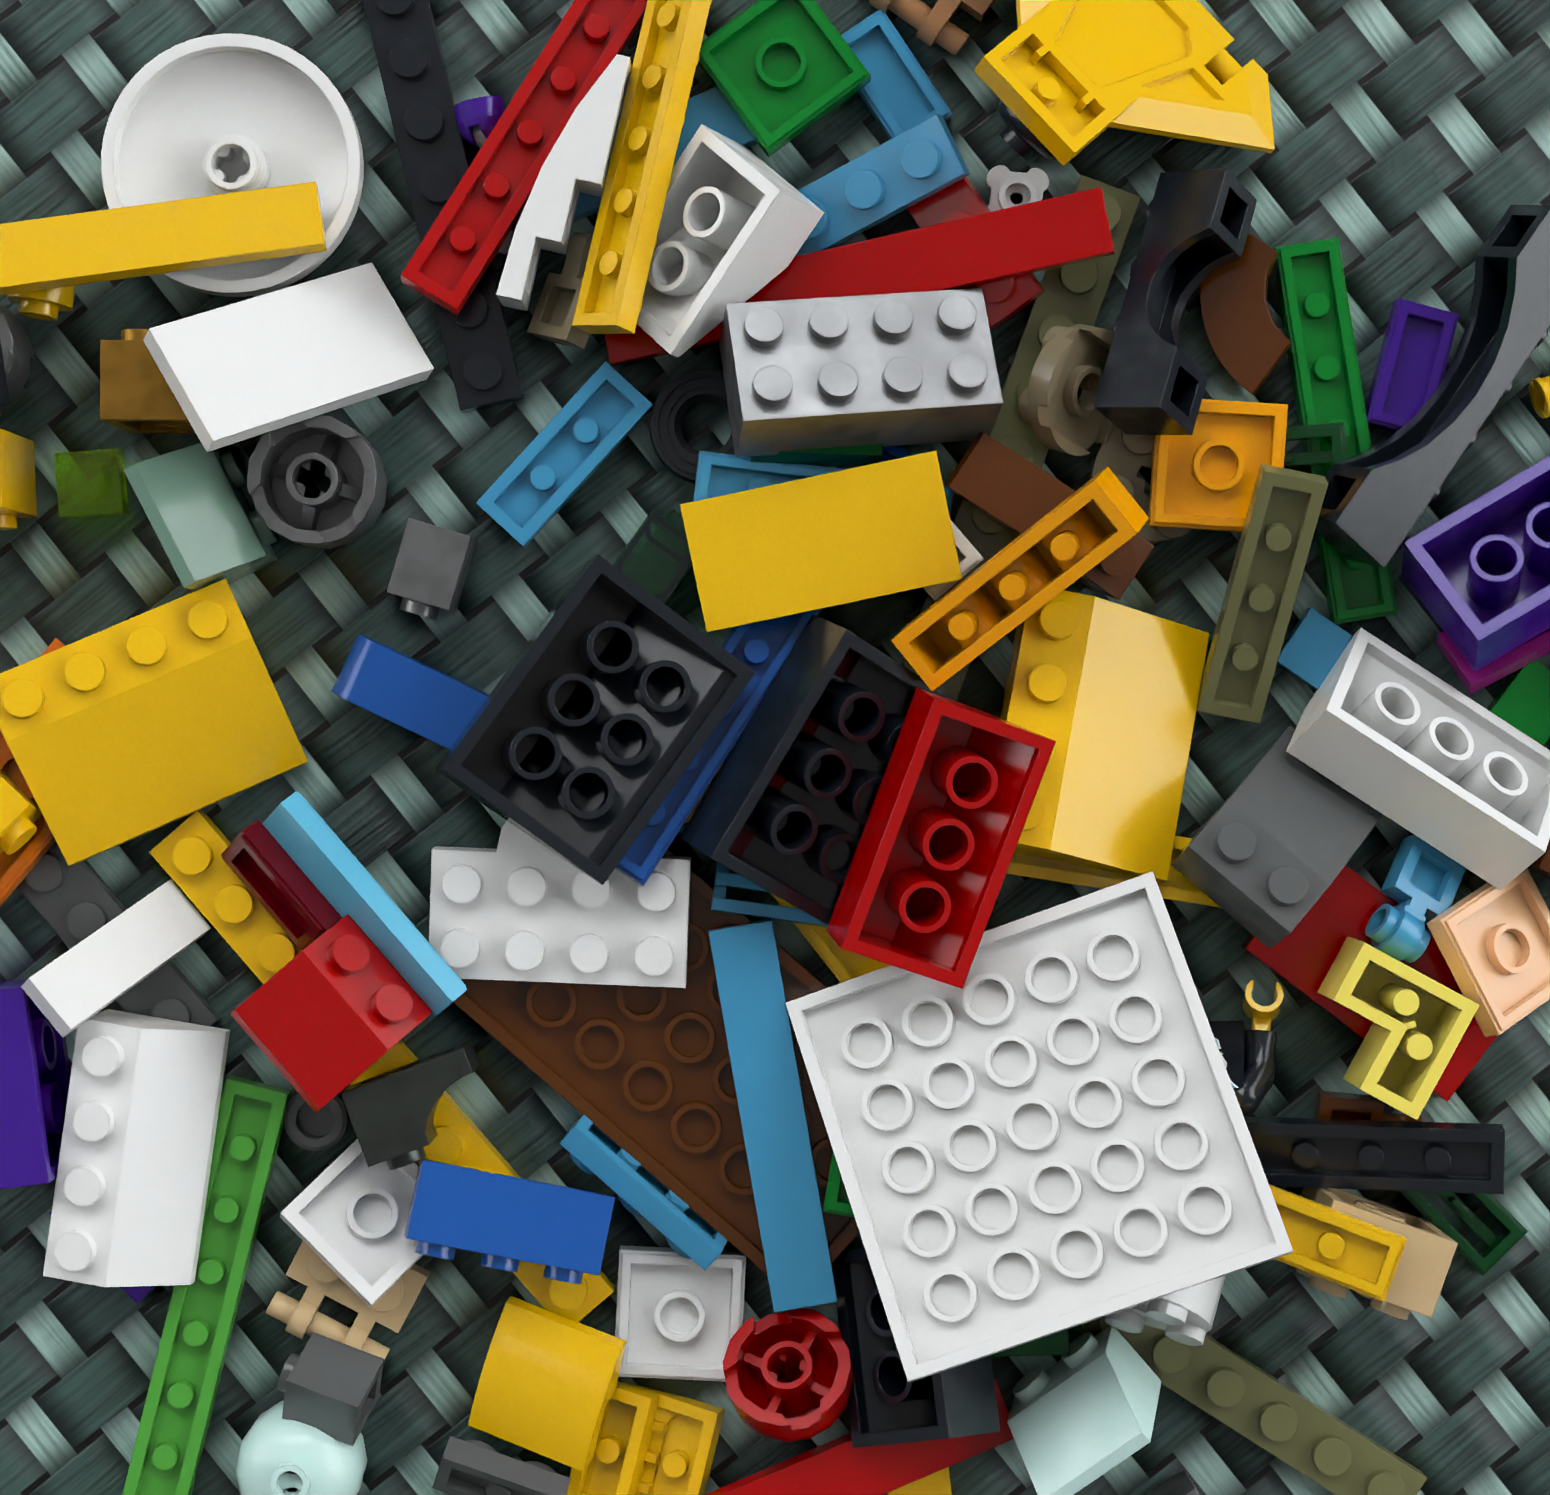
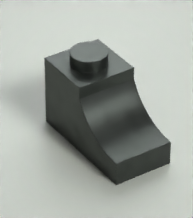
(398, 1107)

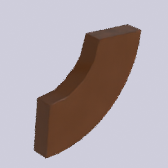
(1239, 316)

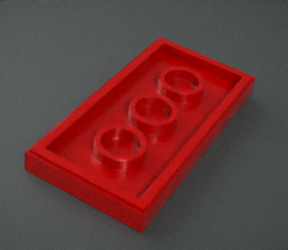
(1314, 943)

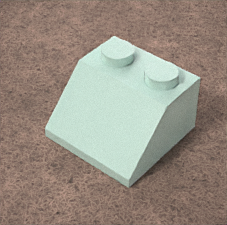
(1084, 1412)

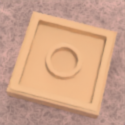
(1498, 950)

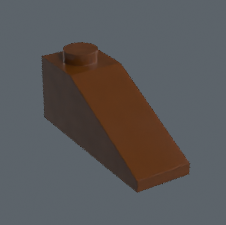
(1020, 494)

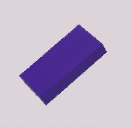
(1409, 363)

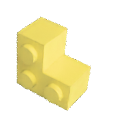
(1412, 1026)

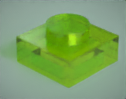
(91, 483)

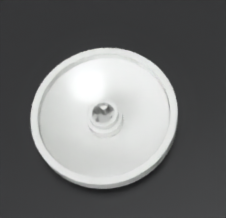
(231, 120)

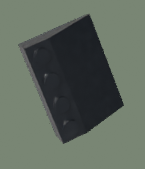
(596, 720)
(808, 768)

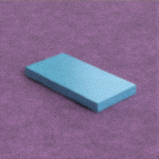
(357, 893)

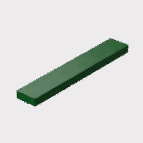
(1327, 392)

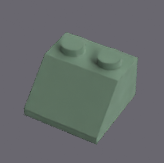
(203, 515)

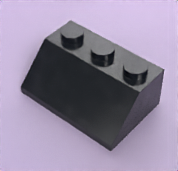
(882, 1401)

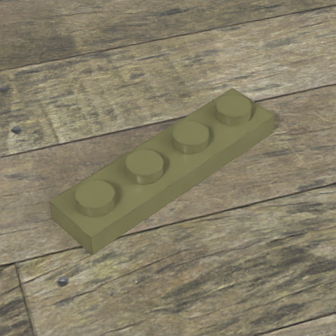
(1261, 592)

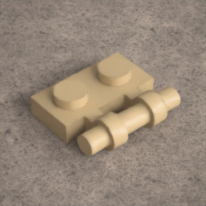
(304, 1318)

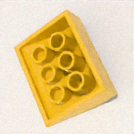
(1122, 709)
(146, 722)

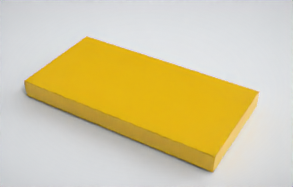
(821, 541)

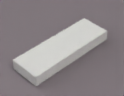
(115, 958)

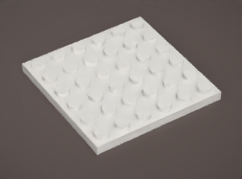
(1039, 1133)

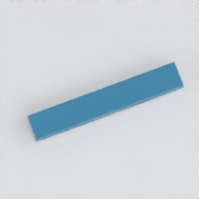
(772, 1115)

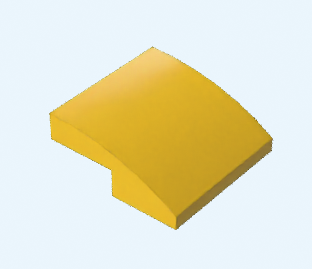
(547, 1383)
(651, 1445)

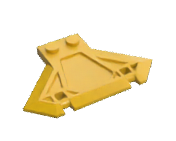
(1130, 69)

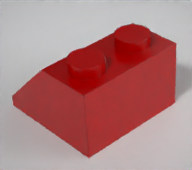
(331, 1013)

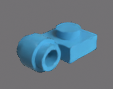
(1424, 887)

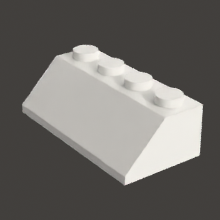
(1429, 760)
(136, 1151)

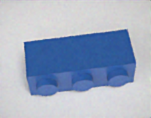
(508, 1220)

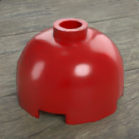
(788, 1374)

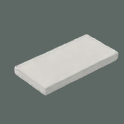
(287, 355)

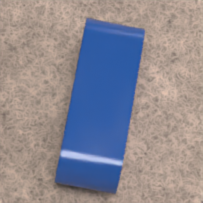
(407, 691)

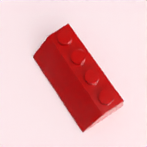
(939, 838)

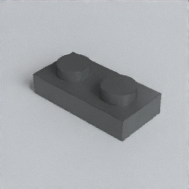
(478, 1469)

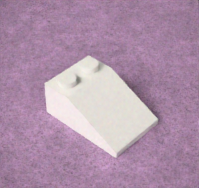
(719, 238)

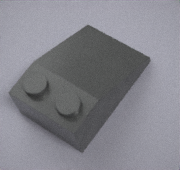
(1276, 843)

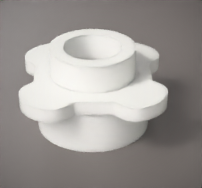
(1005, 183)

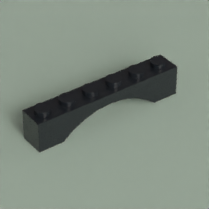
(1384, 490)

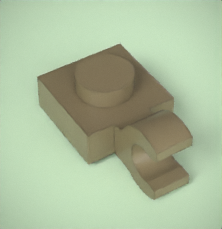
(559, 298)

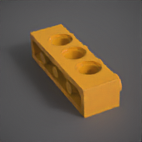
(1020, 578)

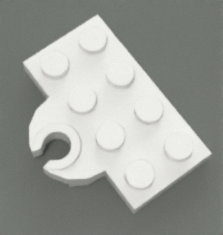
(542, 920)

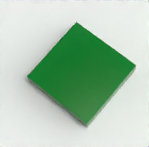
(781, 68)

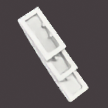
(573, 166)

